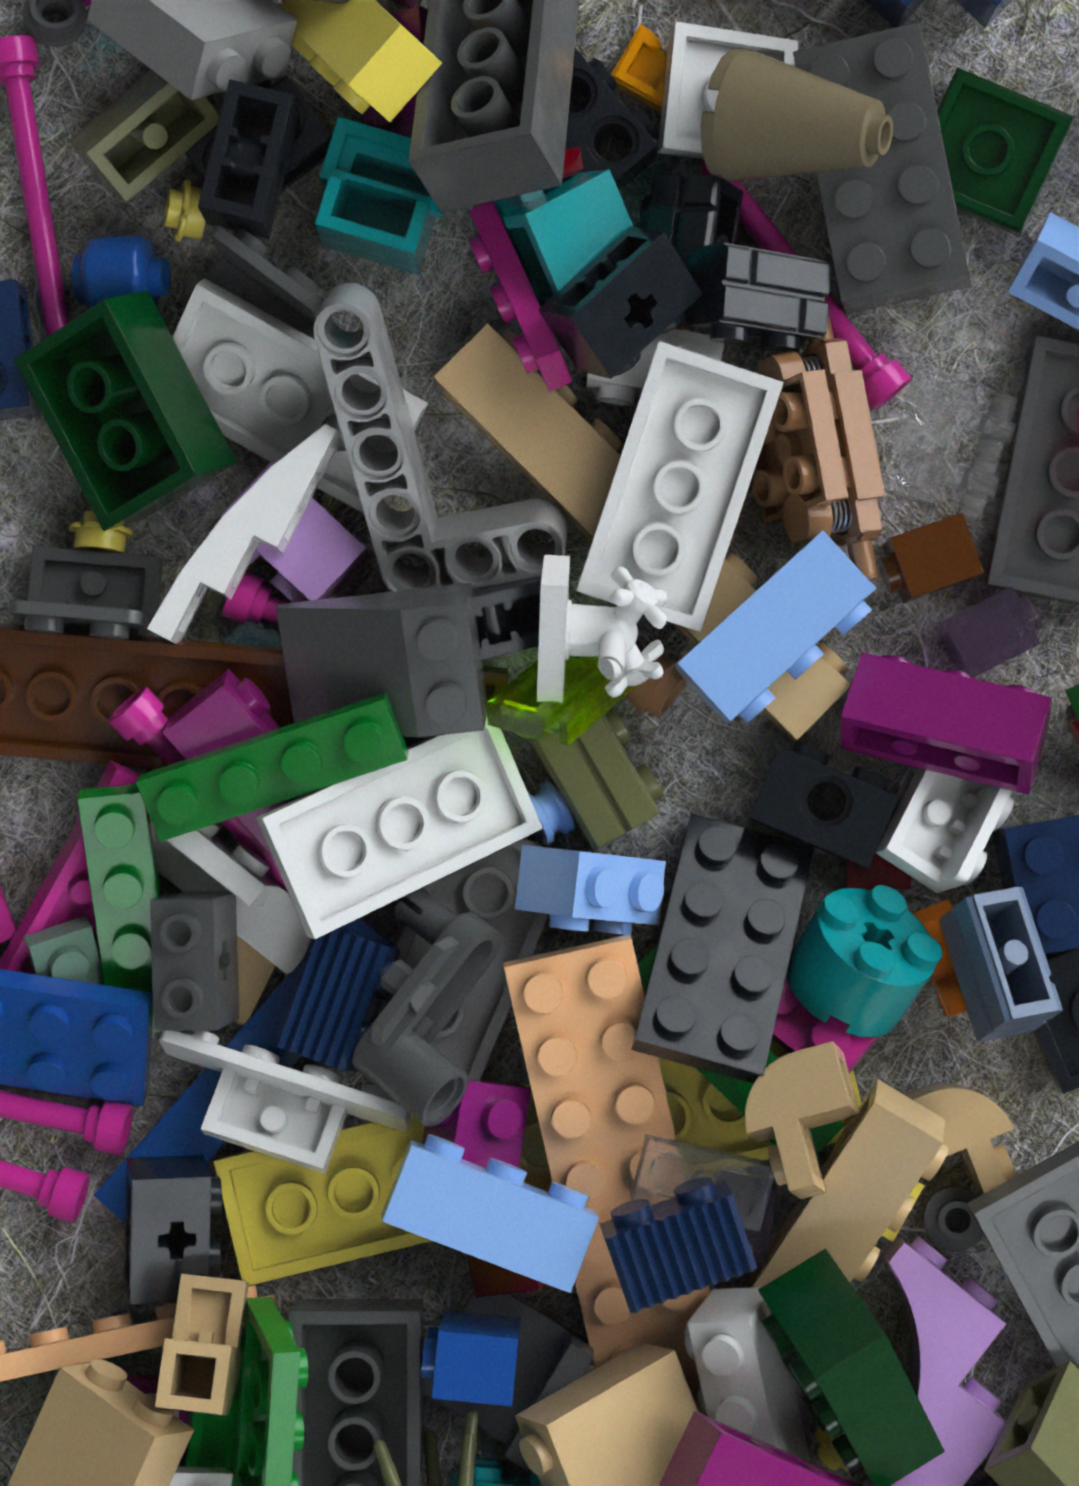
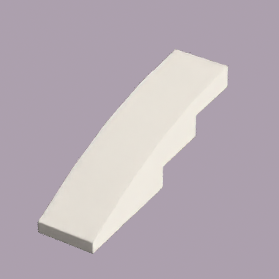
(262, 515)

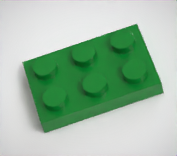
(267, 1413)

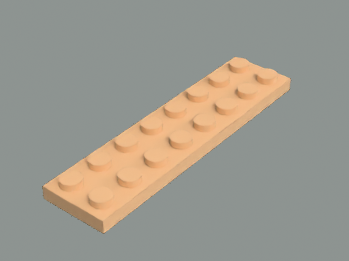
(593, 1112)

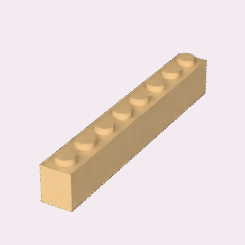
(575, 469)

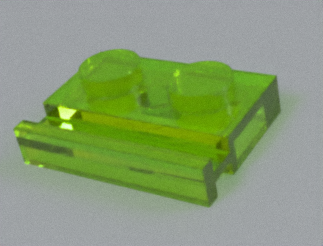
(583, 703)

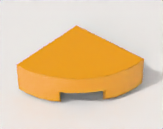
(642, 69)

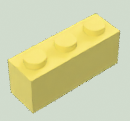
(362, 53)

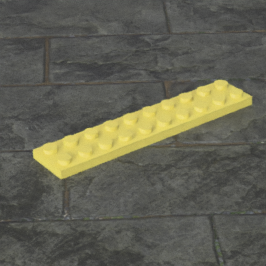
(306, 1220)

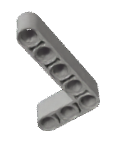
(403, 472)

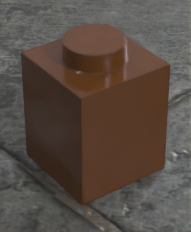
(930, 559)

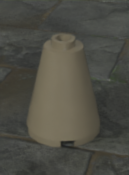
(787, 121)

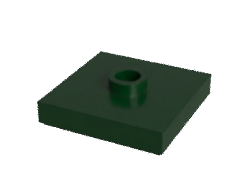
(998, 149)

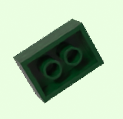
(125, 409)
(848, 1372)

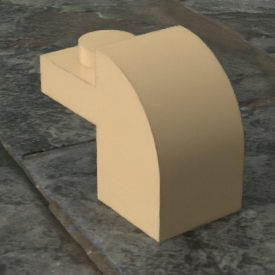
(789, 1100)
(969, 1127)
(205, 1353)

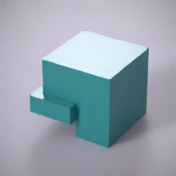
(374, 198)
(563, 228)

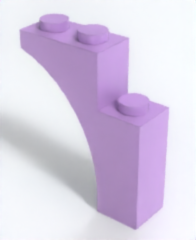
(948, 1334)

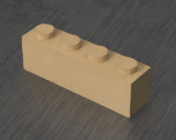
(865, 1187)

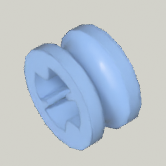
(552, 813)

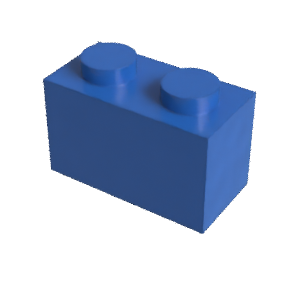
(472, 1357)

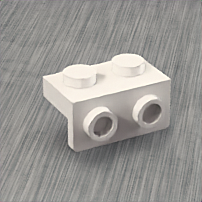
(944, 829)

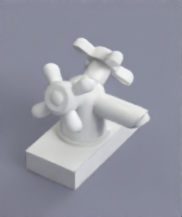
(596, 631)

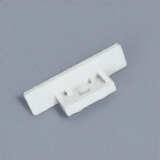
(263, 907)
(278, 1107)

